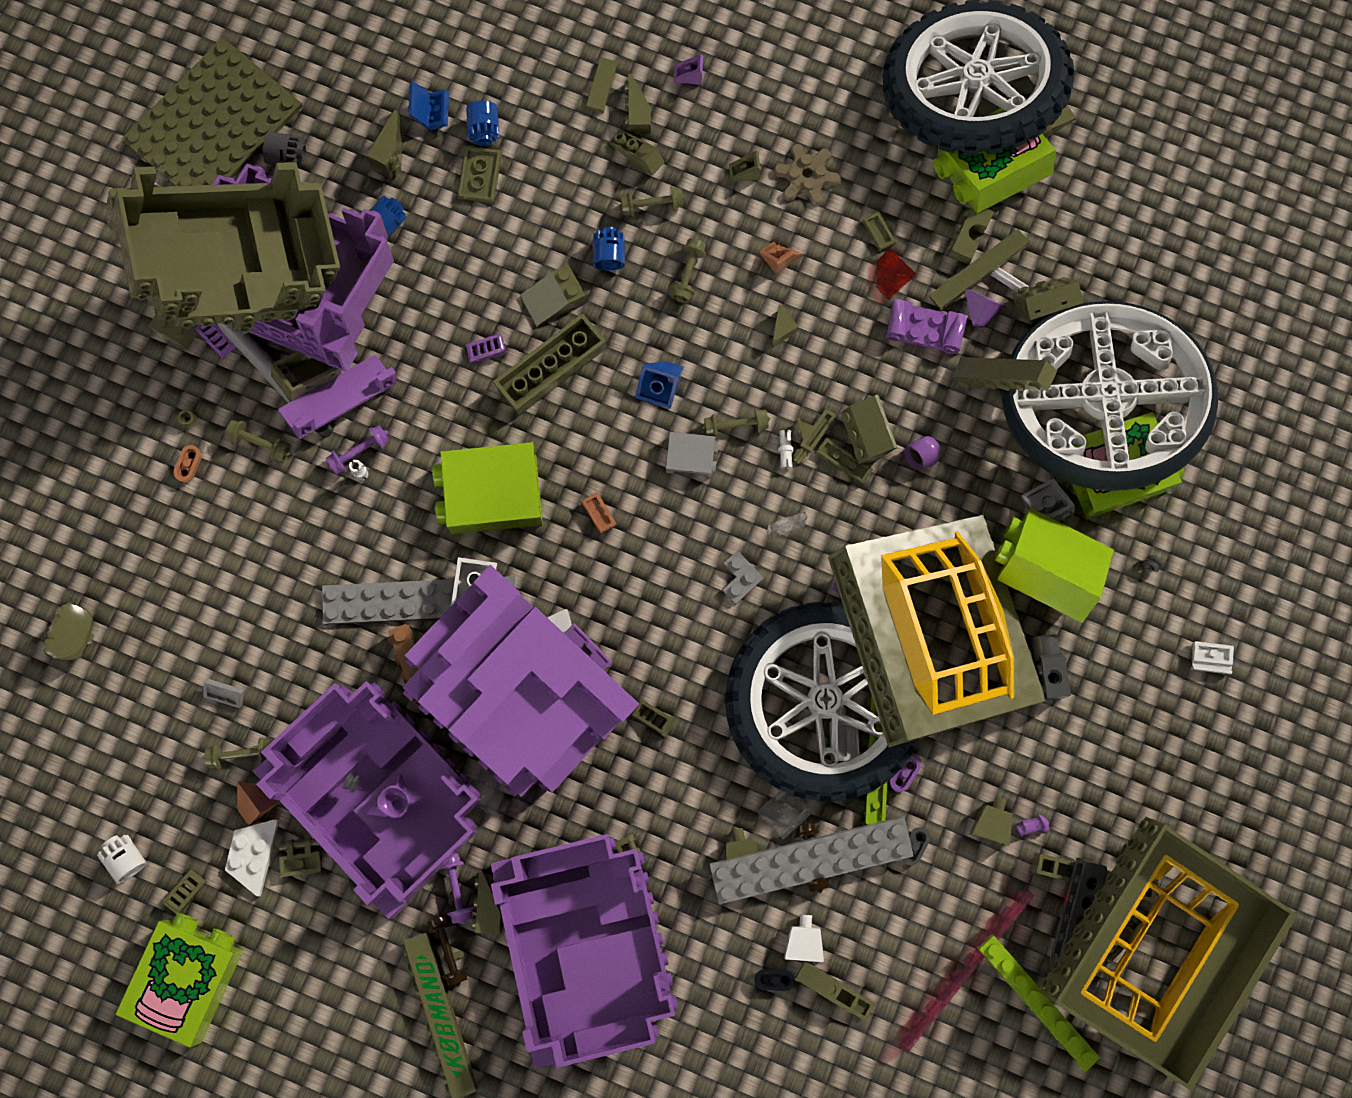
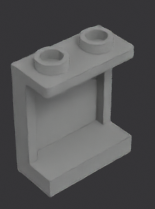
(691, 453)

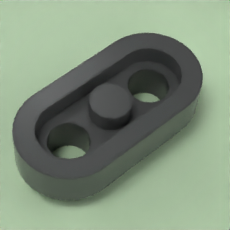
(918, 847)

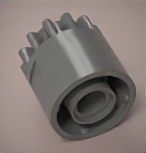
(283, 148)

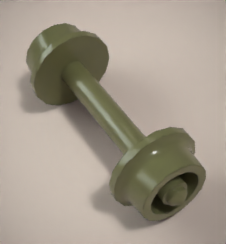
(675, 197)
(695, 249)
(760, 420)
(236, 431)
(214, 756)

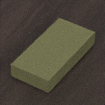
(879, 231)

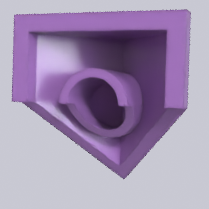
(982, 308)

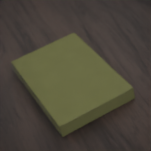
(479, 174)

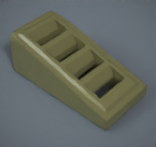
(667, 726)
(189, 896)

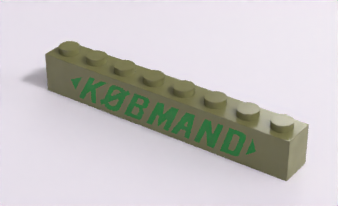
(440, 1015)

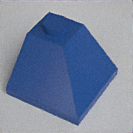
(659, 383)

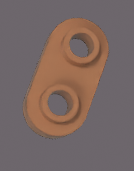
(186, 464)

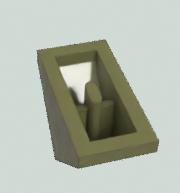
(745, 168)
(784, 326)

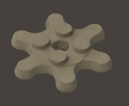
(802, 185)

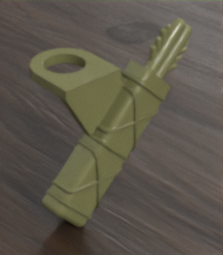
(812, 434)

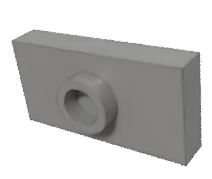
(223, 693)

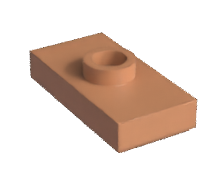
(598, 513)

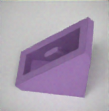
(689, 70)

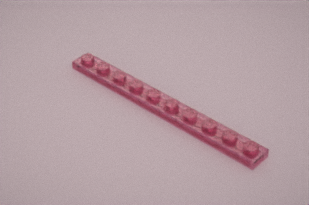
(960, 975)

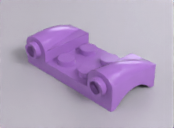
(926, 327)

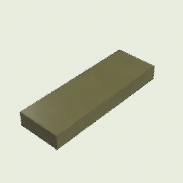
(602, 85)
(843, 461)

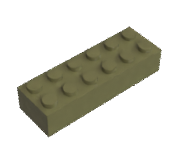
(550, 364)

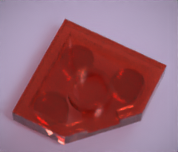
(892, 274)

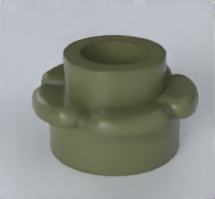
(182, 418)

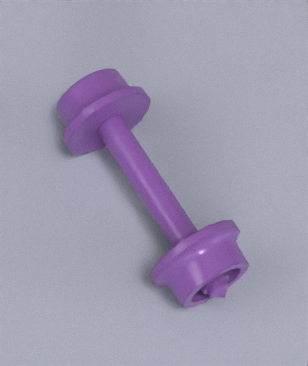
(336, 462)
(460, 914)

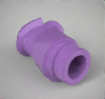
(1032, 825)

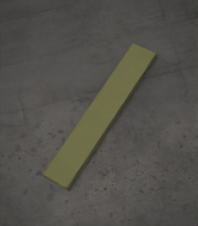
(979, 269)

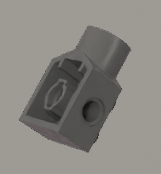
(1050, 663)

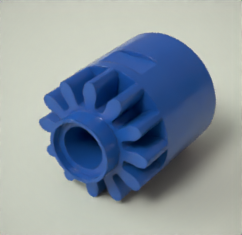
(482, 122)
(391, 213)
(608, 249)

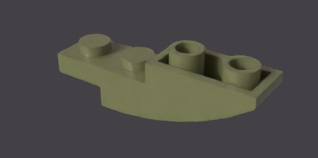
(835, 991)

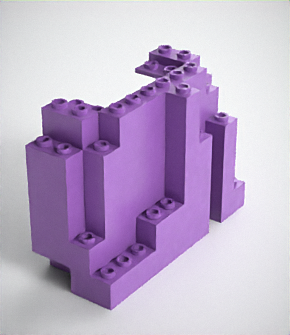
(335, 325)
(513, 687)
(375, 741)
(583, 950)

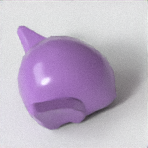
(392, 801)

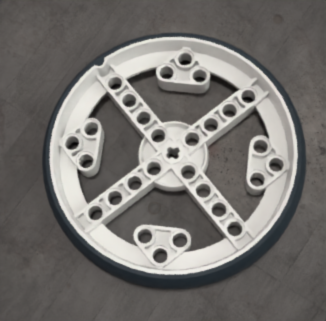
(1110, 394)

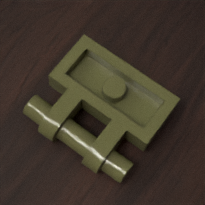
(301, 863)

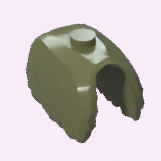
(69, 633)

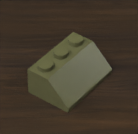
(868, 430)

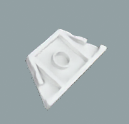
(251, 854)

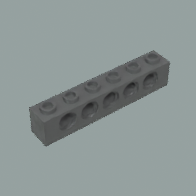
(1073, 907)

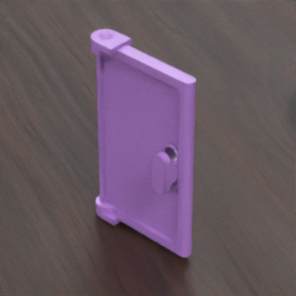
(590, 649)

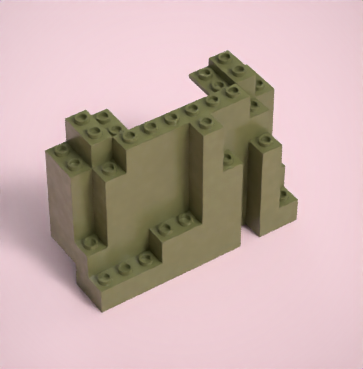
(225, 248)

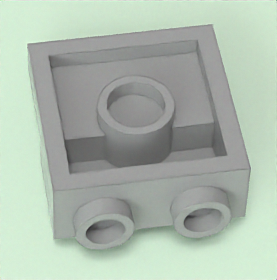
(1050, 501)

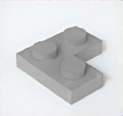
(746, 577)

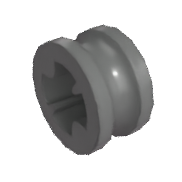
(1152, 563)
(351, 782)

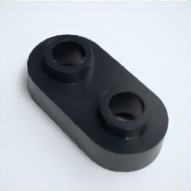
(774, 980)

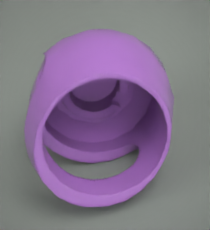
(928, 450)

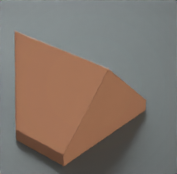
(779, 257)
(253, 802)

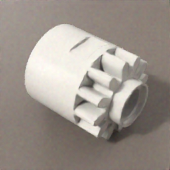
(121, 858)

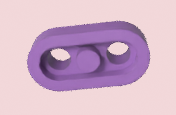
(905, 775)

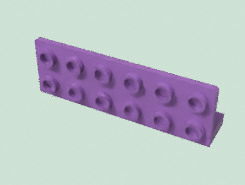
(337, 396)

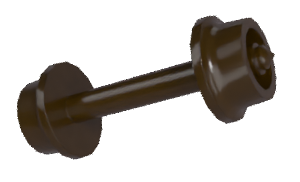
(806, 830)
(455, 976)

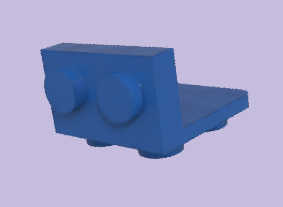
(427, 107)

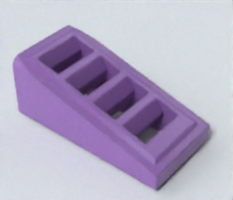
(206, 331)
(484, 342)

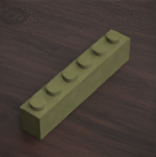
(1004, 374)

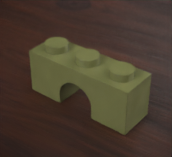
(964, 247)

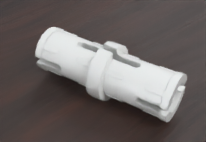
(785, 449)
(357, 465)

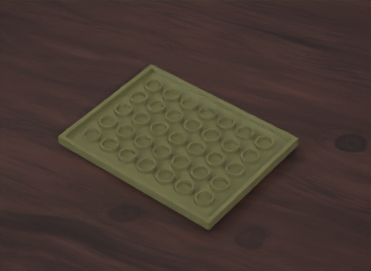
(212, 119)

